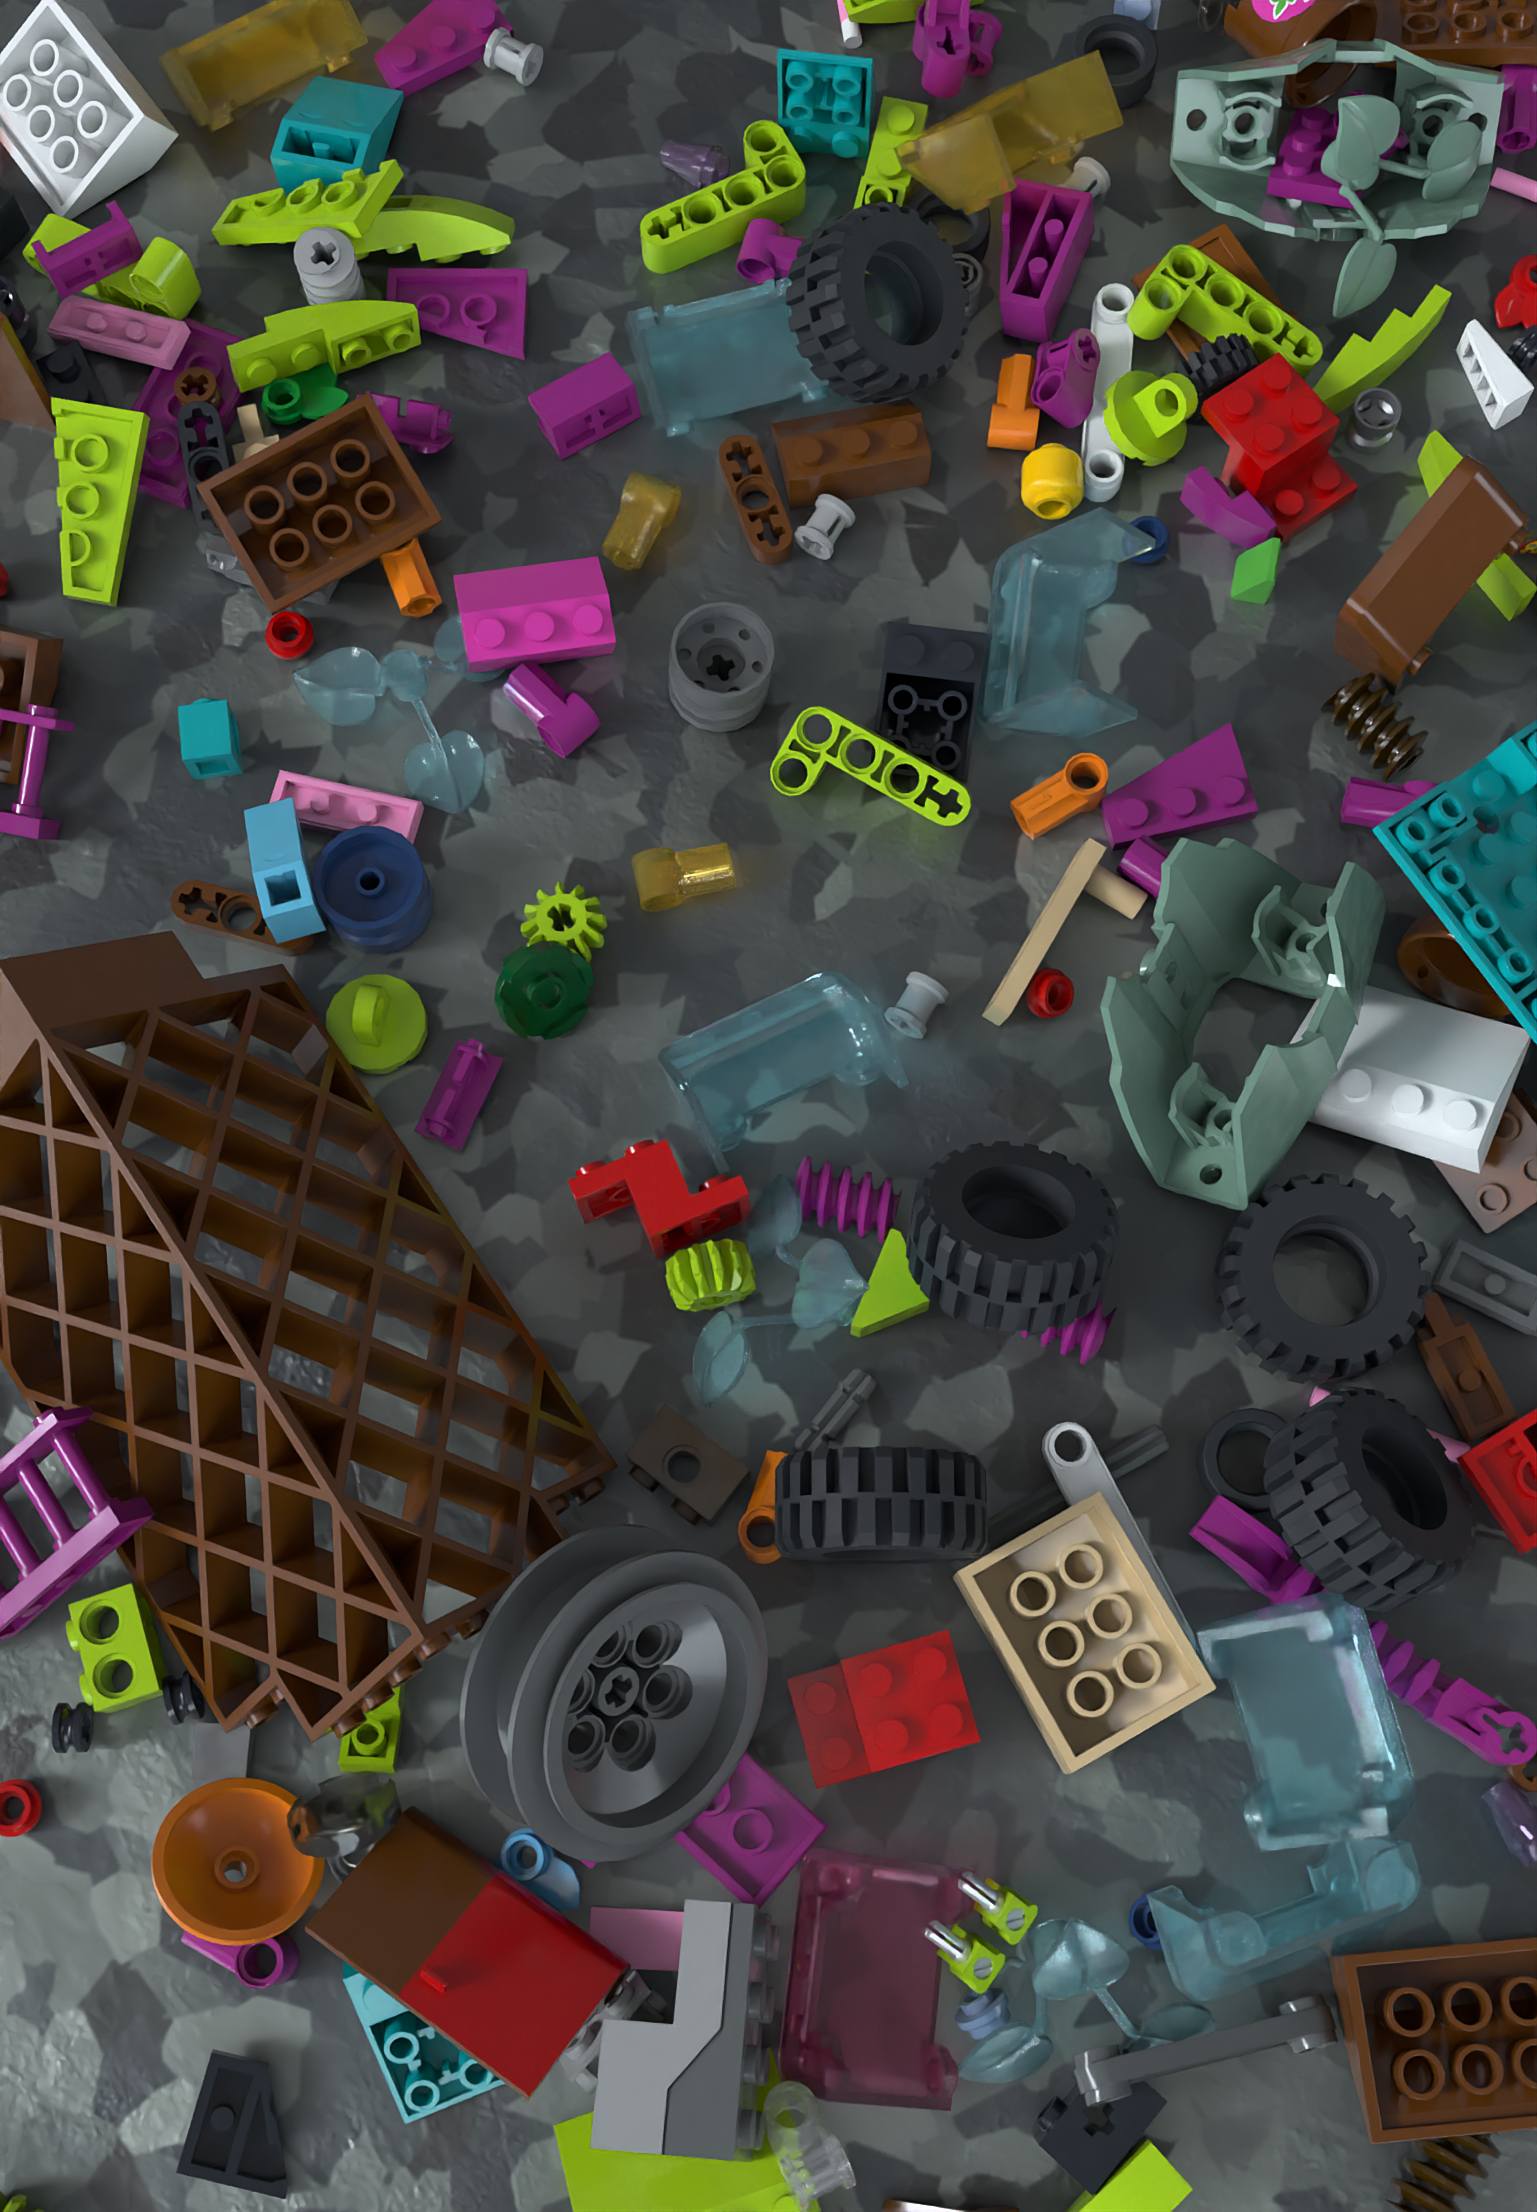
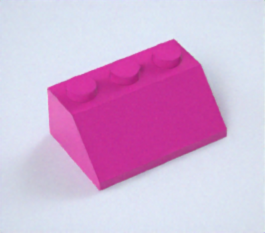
(534, 614)

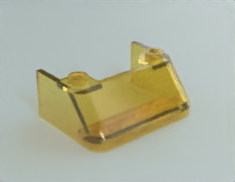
(260, 55)
(991, 140)

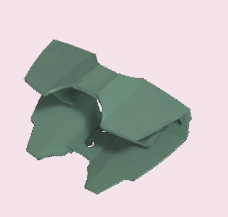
(1232, 164)
(1221, 919)

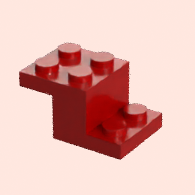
(1280, 445)
(660, 1197)
(1506, 1478)
(883, 1709)

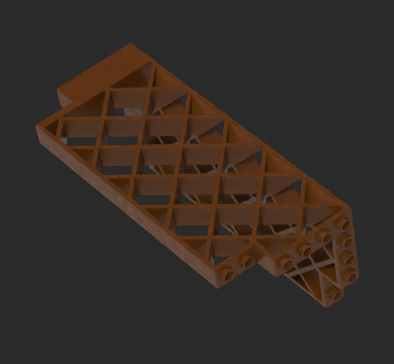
(380, 1564)

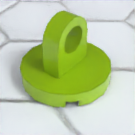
(1149, 414)
(377, 1023)

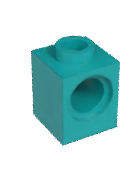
(210, 739)

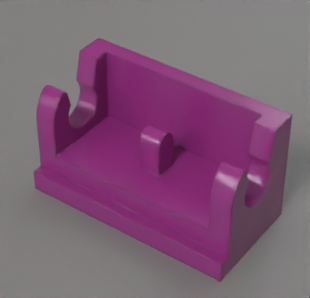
(91, 254)
(585, 405)

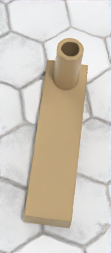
(1082, 874)

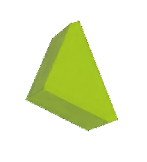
(891, 1293)

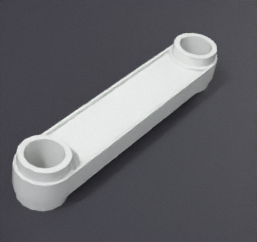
(1115, 344)
(1089, 1475)

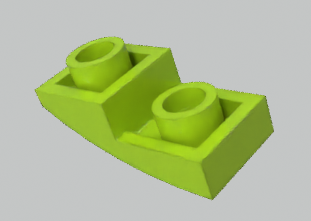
(377, 1741)

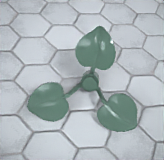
(1364, 132)

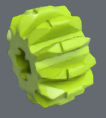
(565, 907)
(710, 1275)

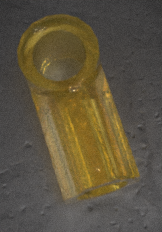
(645, 508)
(669, 877)

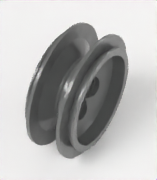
(613, 1691)

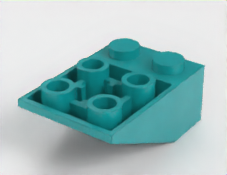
(826, 102)
(333, 131)
(416, 2060)

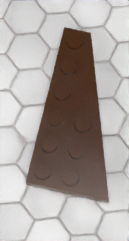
(1460, 30)

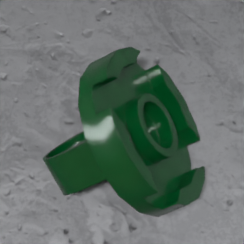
(543, 989)

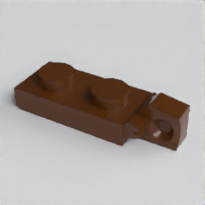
(1462, 1371)

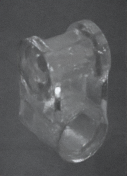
(807, 2154)

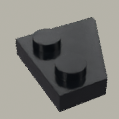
(236, 2128)

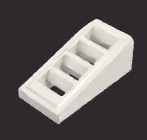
(1493, 376)

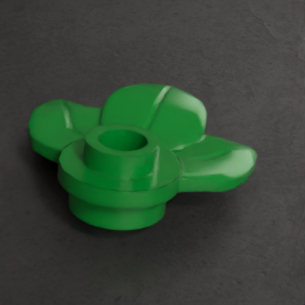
(308, 395)

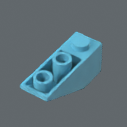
(282, 871)

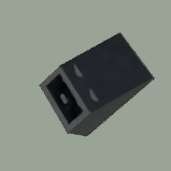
(930, 695)

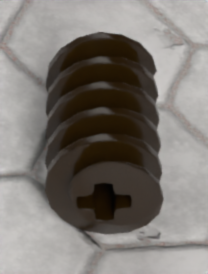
(1376, 726)
(1443, 2173)

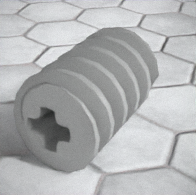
(328, 267)

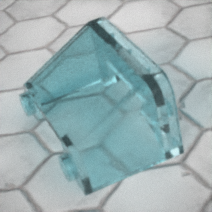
(719, 357)
(1312, 1721)
(1356, 1896)

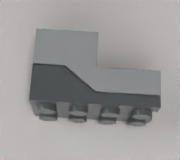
(695, 2080)

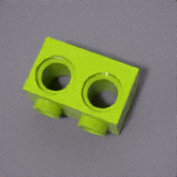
(133, 1642)

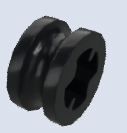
(1525, 349)
(182, 1698)
(72, 1727)

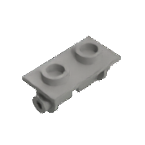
(632, 2003)

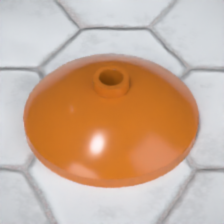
(233, 1828)

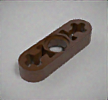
(757, 480)
(205, 921)

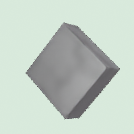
(222, 1754)

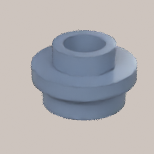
(982, 2012)

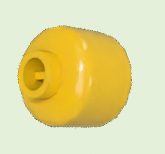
(1052, 481)

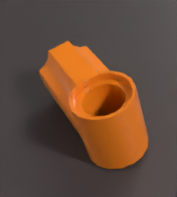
(1014, 414)
(411, 580)
(1059, 797)
(761, 1510)

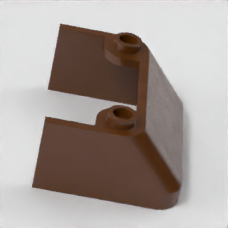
(1428, 573)

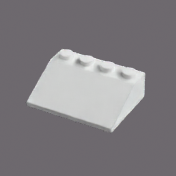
(75, 111)
(1422, 1078)

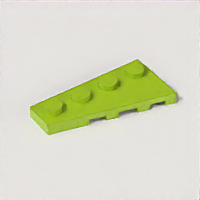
(284, 218)
(99, 479)

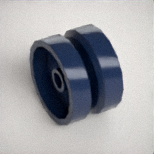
(373, 889)

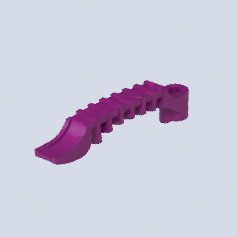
(945, 46)
(1444, 1702)

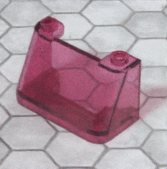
(869, 1980)

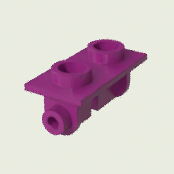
(421, 425)
(459, 1094)

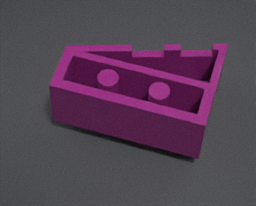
(1041, 254)

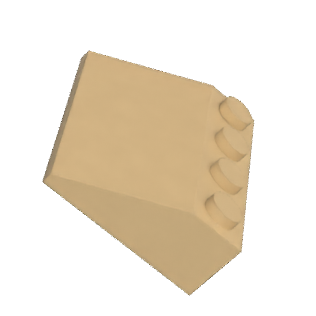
(1083, 1633)

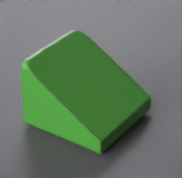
(1256, 572)

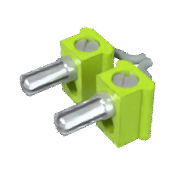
(971, 1955)

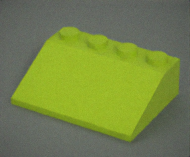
(667, 2183)

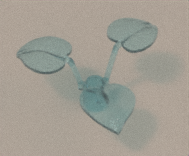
(344, 690)
(826, 1291)
(1070, 1962)

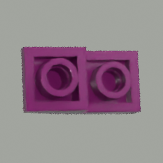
(1237, 520)

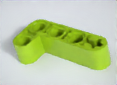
(767, 189)
(155, 284)
(1218, 304)
(877, 775)

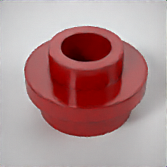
(283, 625)
(1049, 993)
(32, 1807)

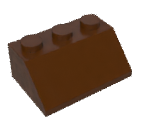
(853, 452)

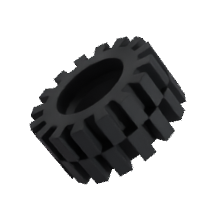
(1218, 366)

